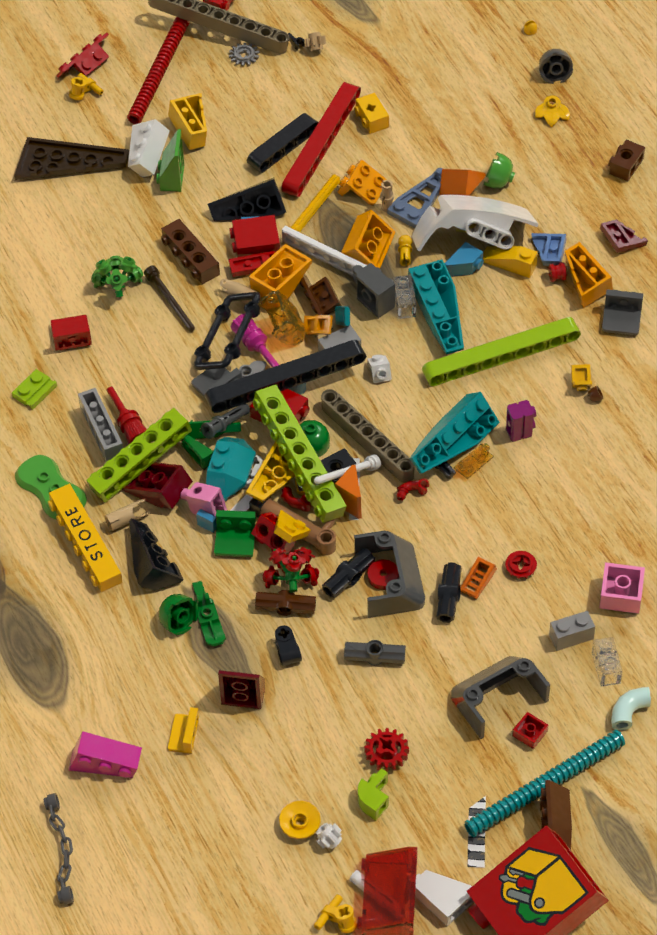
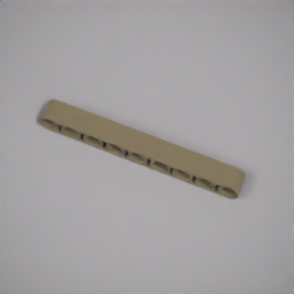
(225, 23)

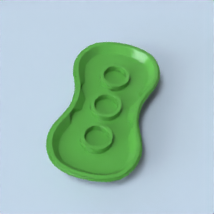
(42, 476)

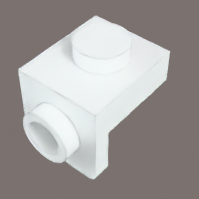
(380, 368)

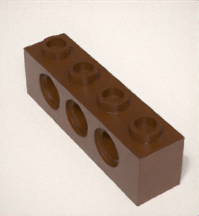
(190, 251)

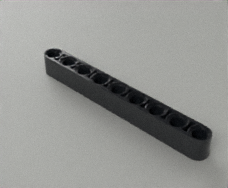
(286, 375)

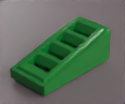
(197, 451)

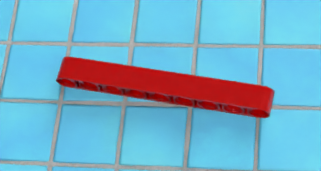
(320, 139)

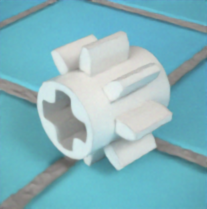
(329, 835)

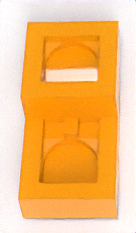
(318, 324)

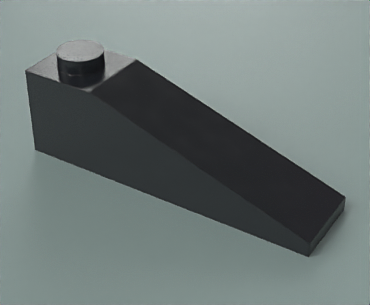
(150, 560)

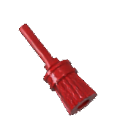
(128, 420)

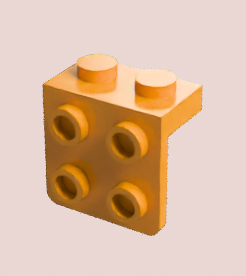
(363, 181)

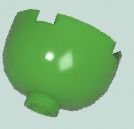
(499, 172)

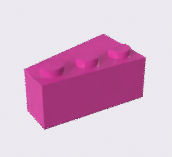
(104, 756)

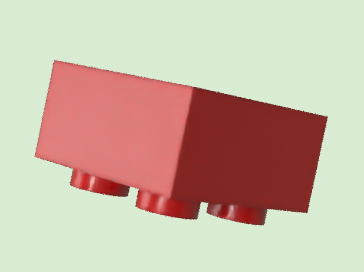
(530, 730)

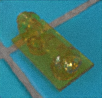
(474, 461)

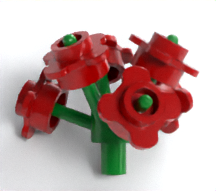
(291, 566)

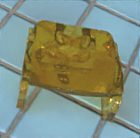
(286, 323)

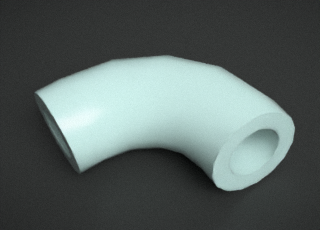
(627, 704)

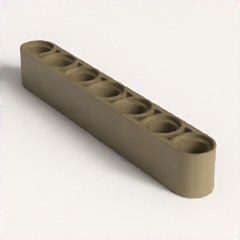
(375, 443)

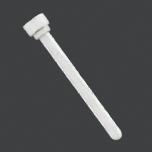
(370, 463)

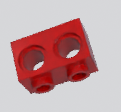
(265, 521)

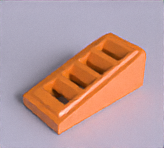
(479, 563)

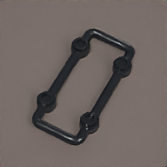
(223, 313)

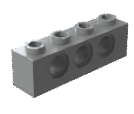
(100, 423)

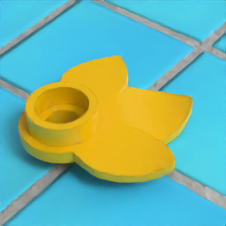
(552, 112)

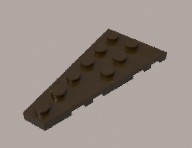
(55, 158)

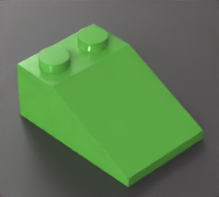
(172, 165)

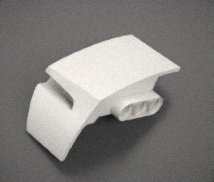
(465, 210)

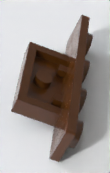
(321, 294)

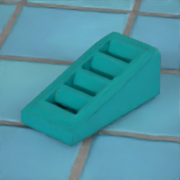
(342, 315)

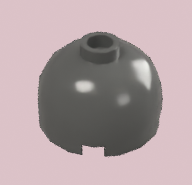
(555, 66)

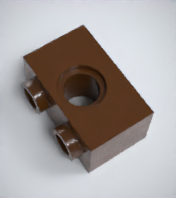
(626, 160)

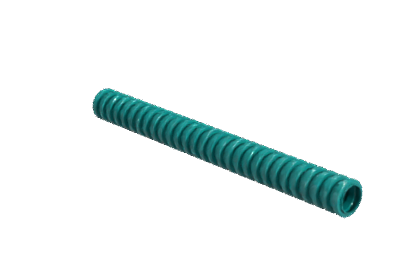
(558, 775)

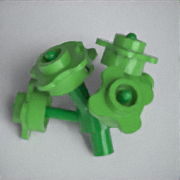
(116, 279)

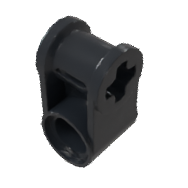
(287, 648)

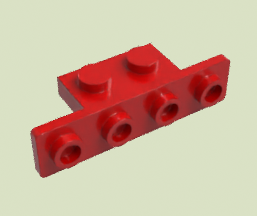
(89, 59)

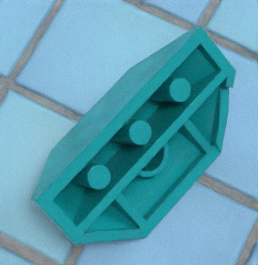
(230, 465)

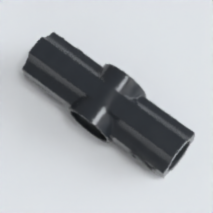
(348, 573)
(449, 592)

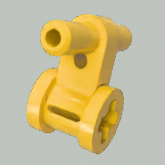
(81, 85)
(340, 914)

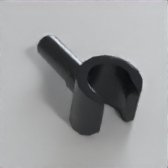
(297, 41)

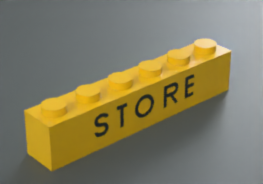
(85, 538)

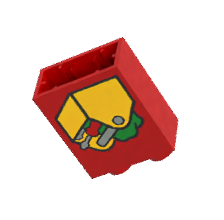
(536, 890)

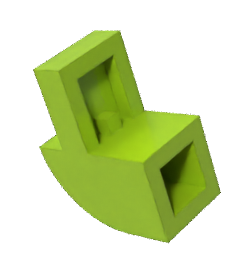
(370, 797)

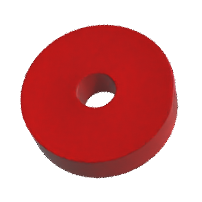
(382, 567)

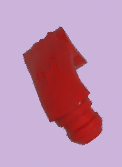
(405, 488)
(299, 503)

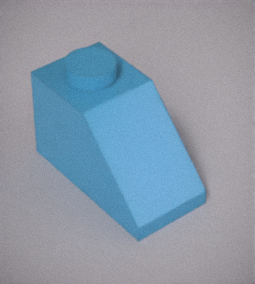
(465, 260)

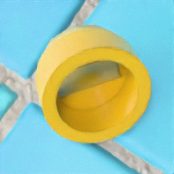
(530, 27)

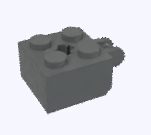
(374, 289)

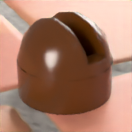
(595, 394)

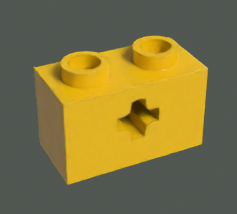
(372, 113)

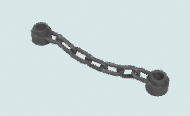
(65, 895)

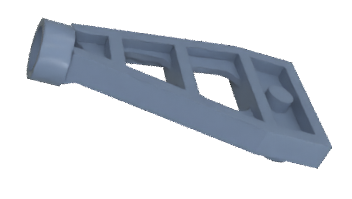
(409, 214)

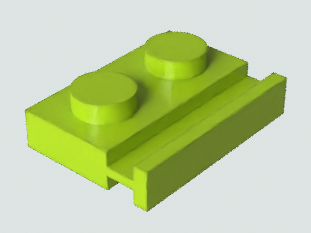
(34, 389)

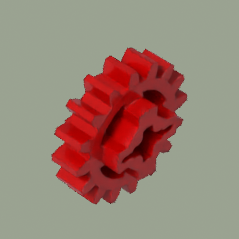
(386, 749)

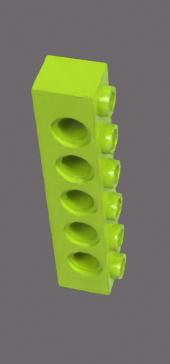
(136, 464)

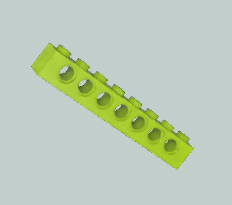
(306, 458)

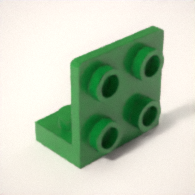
(234, 533)

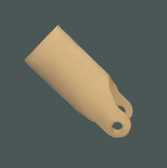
(235, 288)
(122, 516)

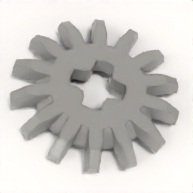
(240, 49)

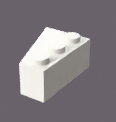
(146, 146)

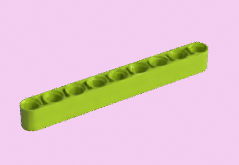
(501, 351)

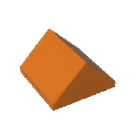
(459, 181)
(350, 492)

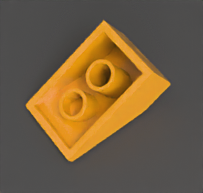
(280, 272)

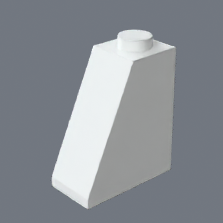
(442, 895)

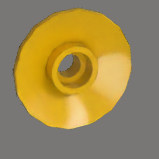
(296, 812)

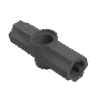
(363, 652)

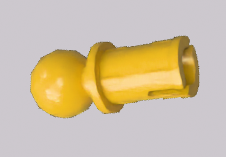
(405, 249)

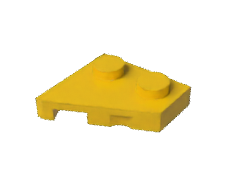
(290, 528)

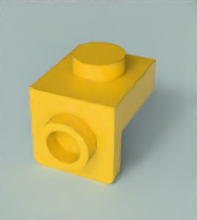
(581, 377)

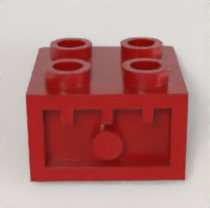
(71, 332)

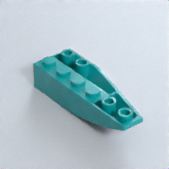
(438, 303)
(456, 432)

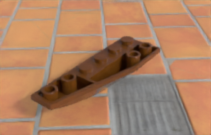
(556, 810)

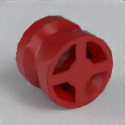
(557, 272)

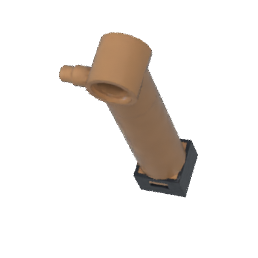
(317, 535)

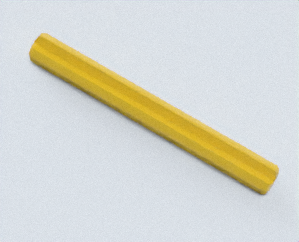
(316, 202)

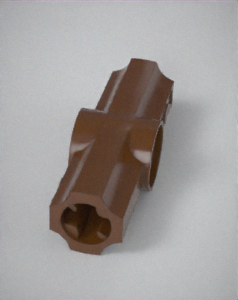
(285, 602)

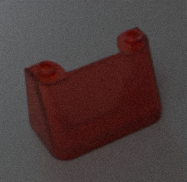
(389, 892)

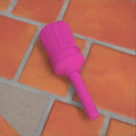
(254, 339)

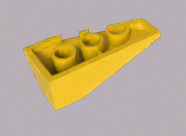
(270, 476)

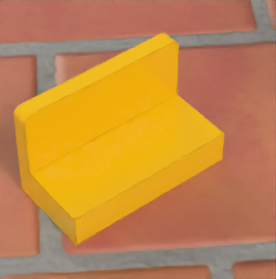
(184, 732)

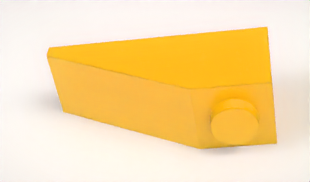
(516, 259)

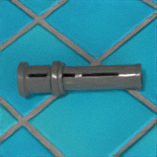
(220, 423)

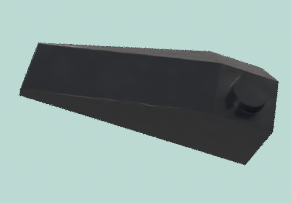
(256, 200)

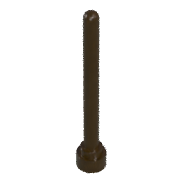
(152, 275)

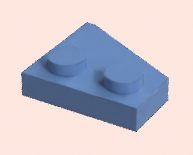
(549, 247)

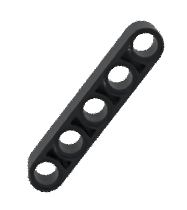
(282, 143)

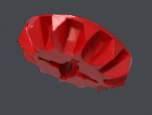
(514, 560)

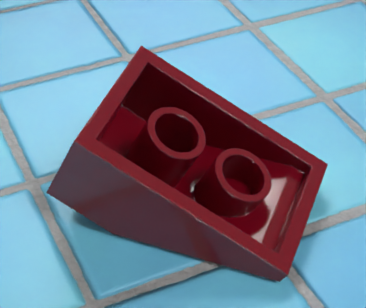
(160, 484)
(241, 689)

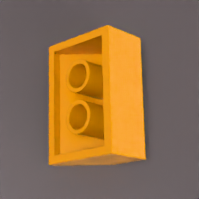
(369, 239)

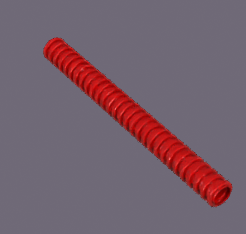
(157, 70)

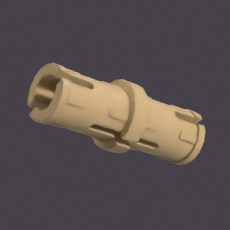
(386, 195)

